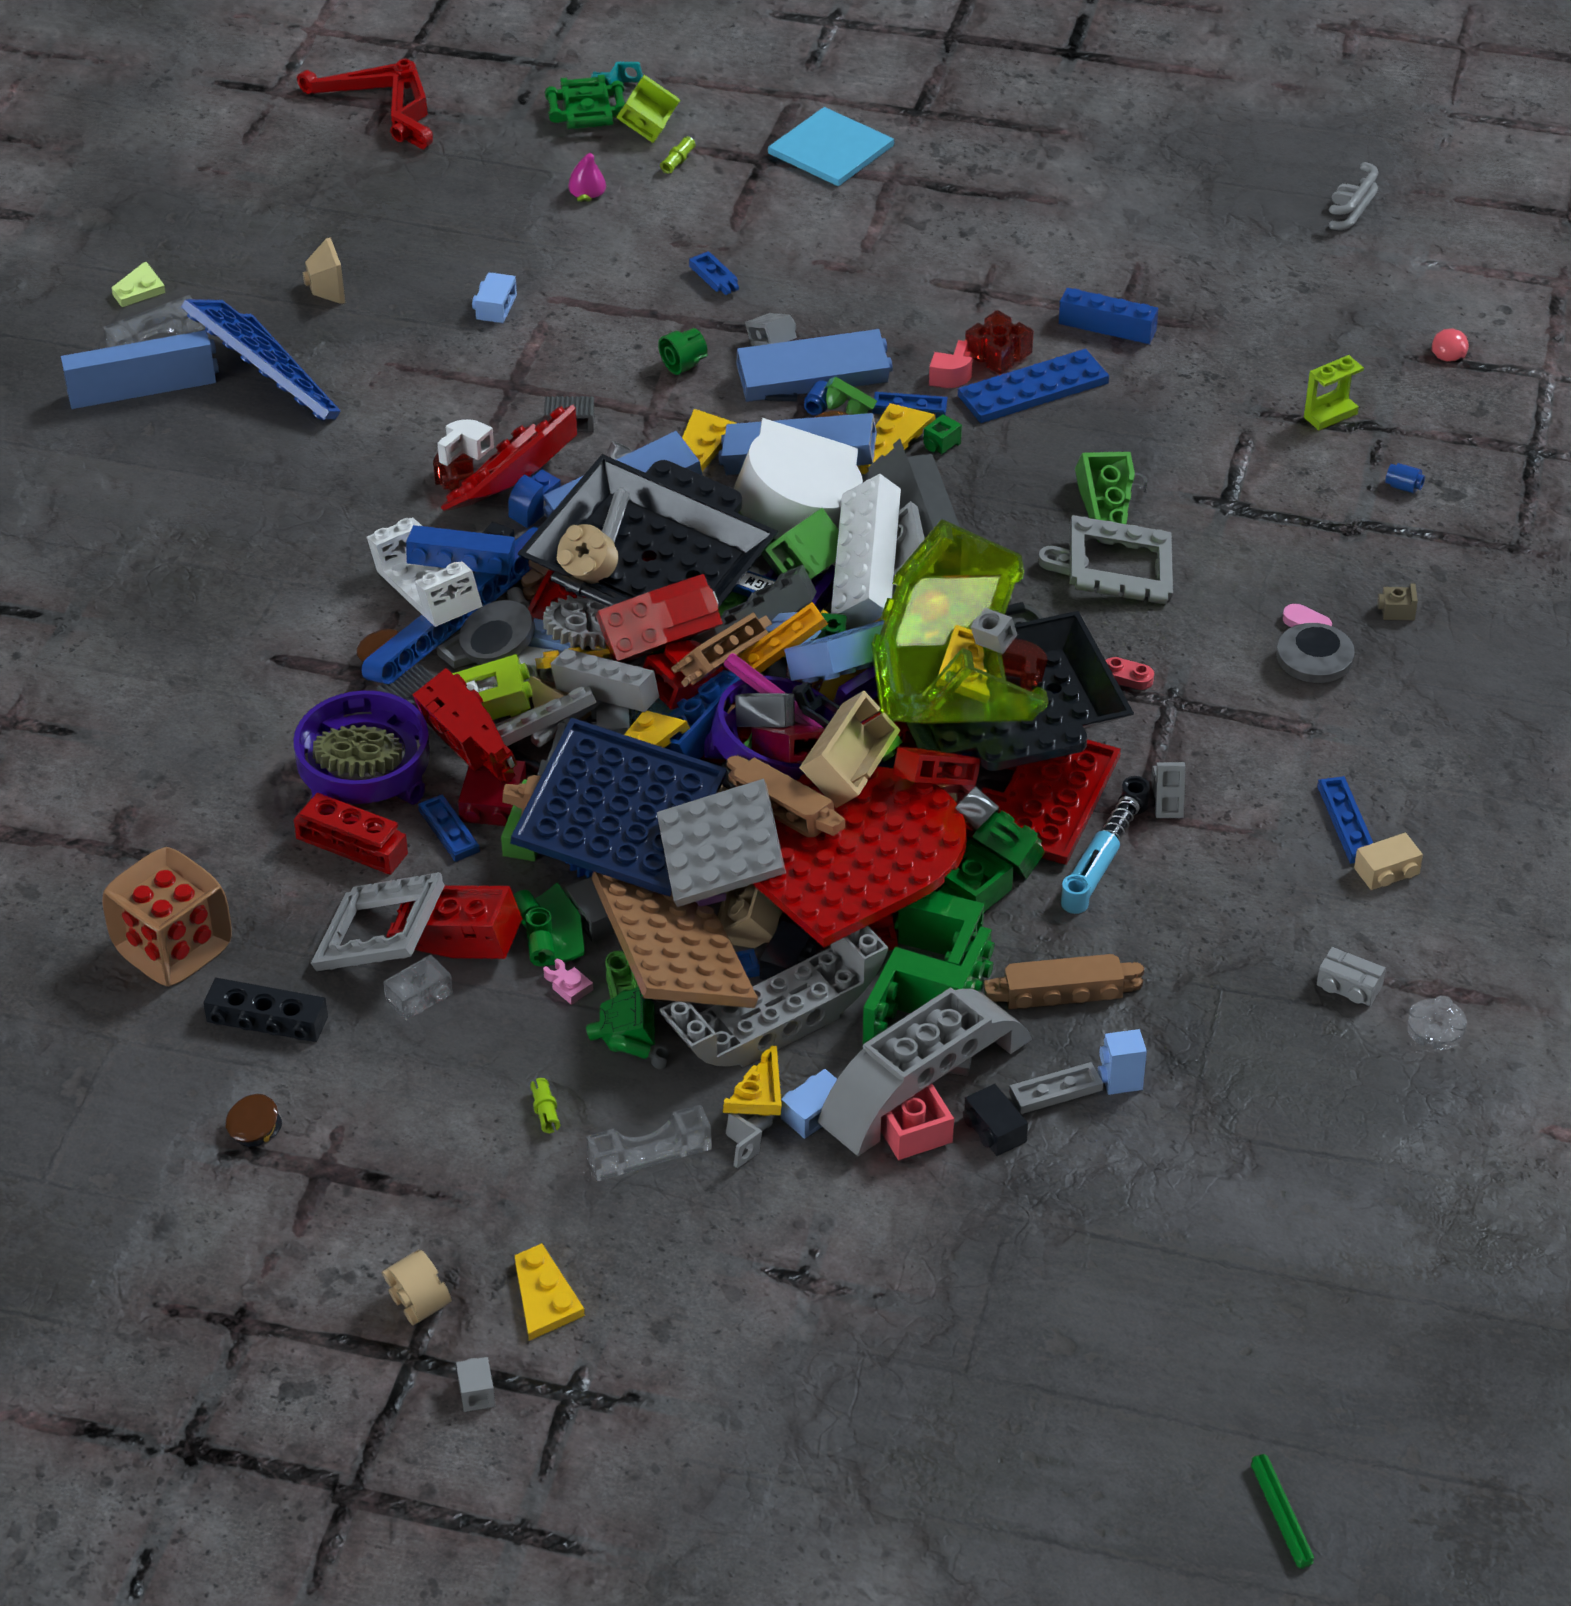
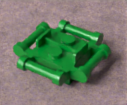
(585, 102)

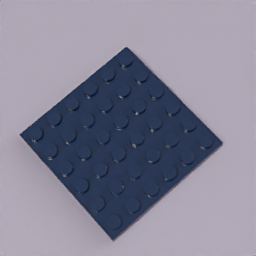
(603, 802)

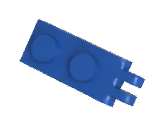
(714, 273)

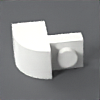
(465, 437)

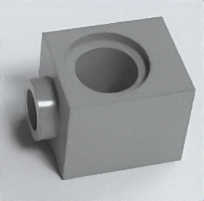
(993, 630)
(475, 1384)

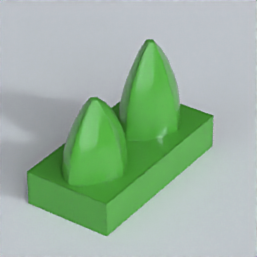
(840, 391)

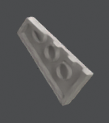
(536, 719)

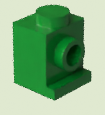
(938, 438)

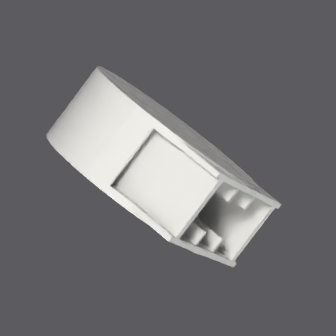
(794, 475)

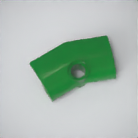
(551, 926)

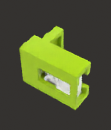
(501, 686)

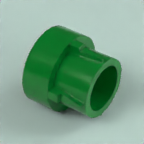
(682, 350)

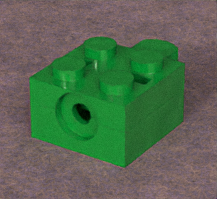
(1010, 842)
(979, 876)

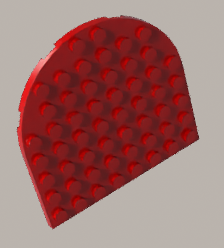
(892, 853)

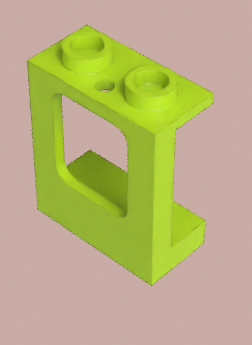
(1335, 405)

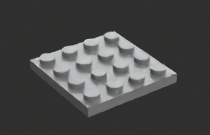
(720, 843)

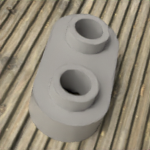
(1057, 559)

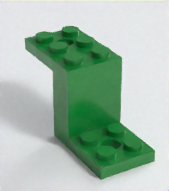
(941, 925)
(915, 979)

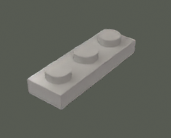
(1056, 1088)

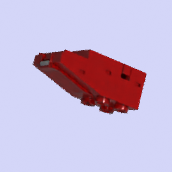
(659, 618)
(464, 724)
(467, 922)

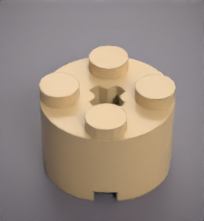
(587, 553)
(416, 1286)

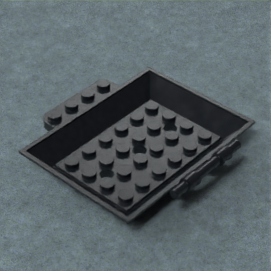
(670, 516)
(1084, 700)

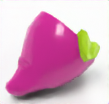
(586, 180)

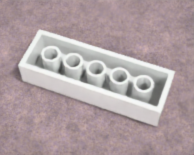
(866, 551)

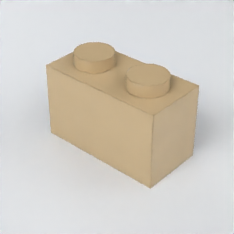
(1388, 861)

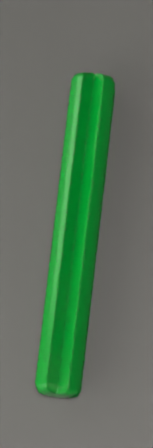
(1282, 1511)

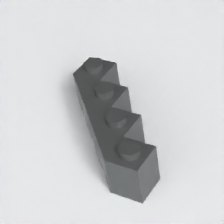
(788, 594)

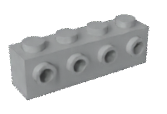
(608, 679)

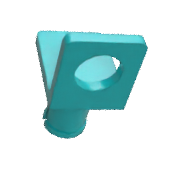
(619, 73)

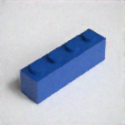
(1108, 315)
(444, 546)

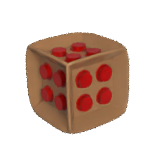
(167, 916)

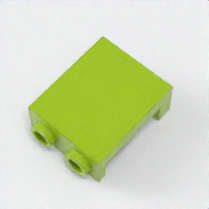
(648, 108)

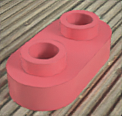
(1131, 673)

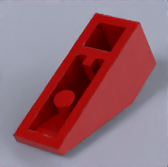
(936, 767)

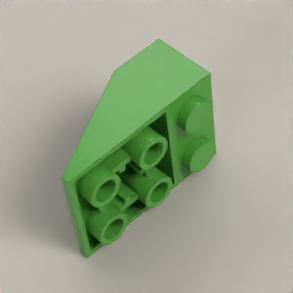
(807, 544)

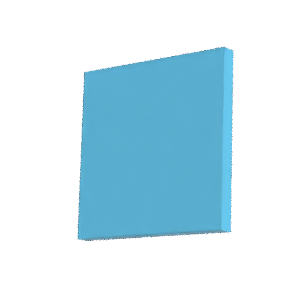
(831, 146)

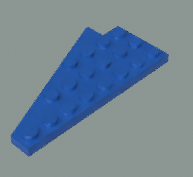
(260, 348)

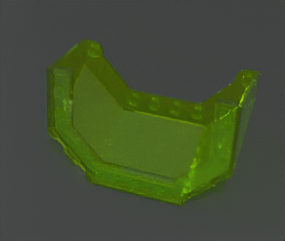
(937, 588)

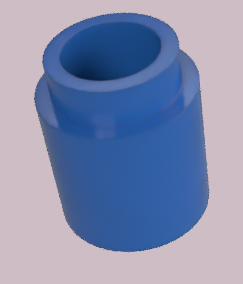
(815, 401)
(1405, 477)

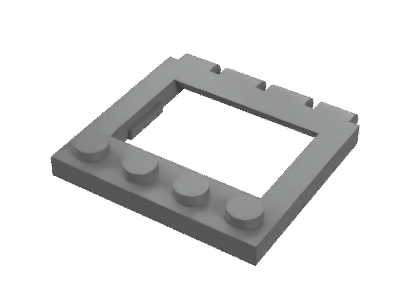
(1112, 583)
(423, 890)

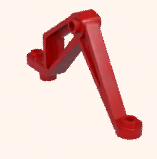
(397, 75)

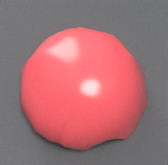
(1450, 345)

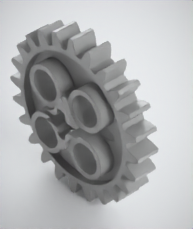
(570, 623)

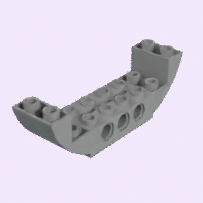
(786, 1006)
(911, 1058)

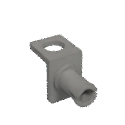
(747, 1135)

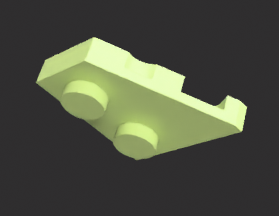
(138, 286)

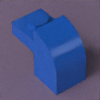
(527, 497)

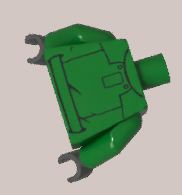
(629, 1026)

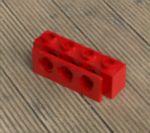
(349, 836)

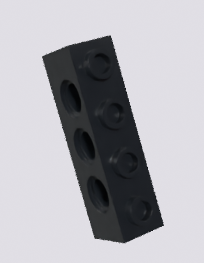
(265, 1009)

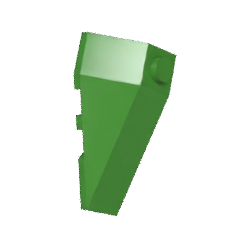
(1106, 484)

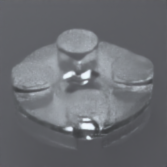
(1440, 1010)

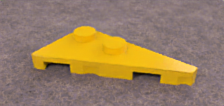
(759, 1090)

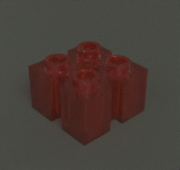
(999, 342)

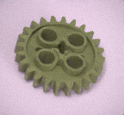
(357, 751)

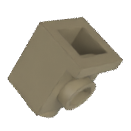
(1398, 603)

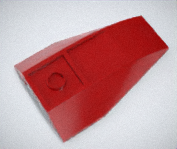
(520, 455)

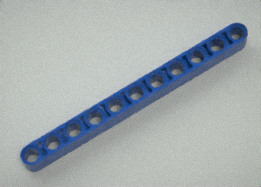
(422, 636)

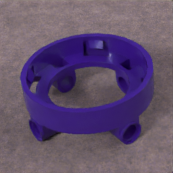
(388, 713)
(724, 739)

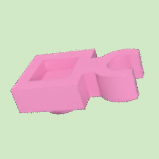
(568, 984)

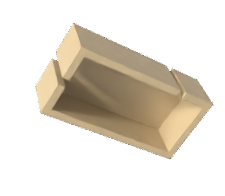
(848, 750)

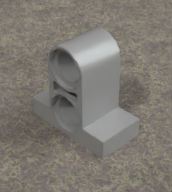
(1168, 789)

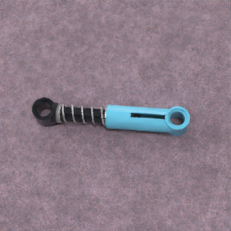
(1104, 846)

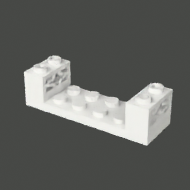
(433, 591)

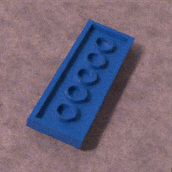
(1033, 385)

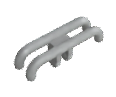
(1354, 198)

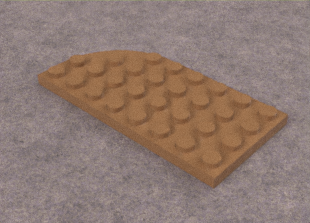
(674, 949)

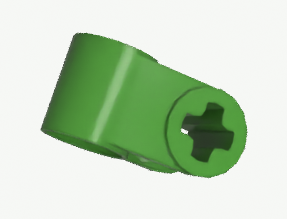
(619, 974)

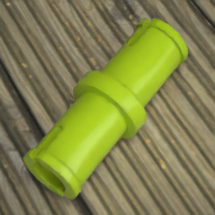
(677, 155)
(545, 1105)

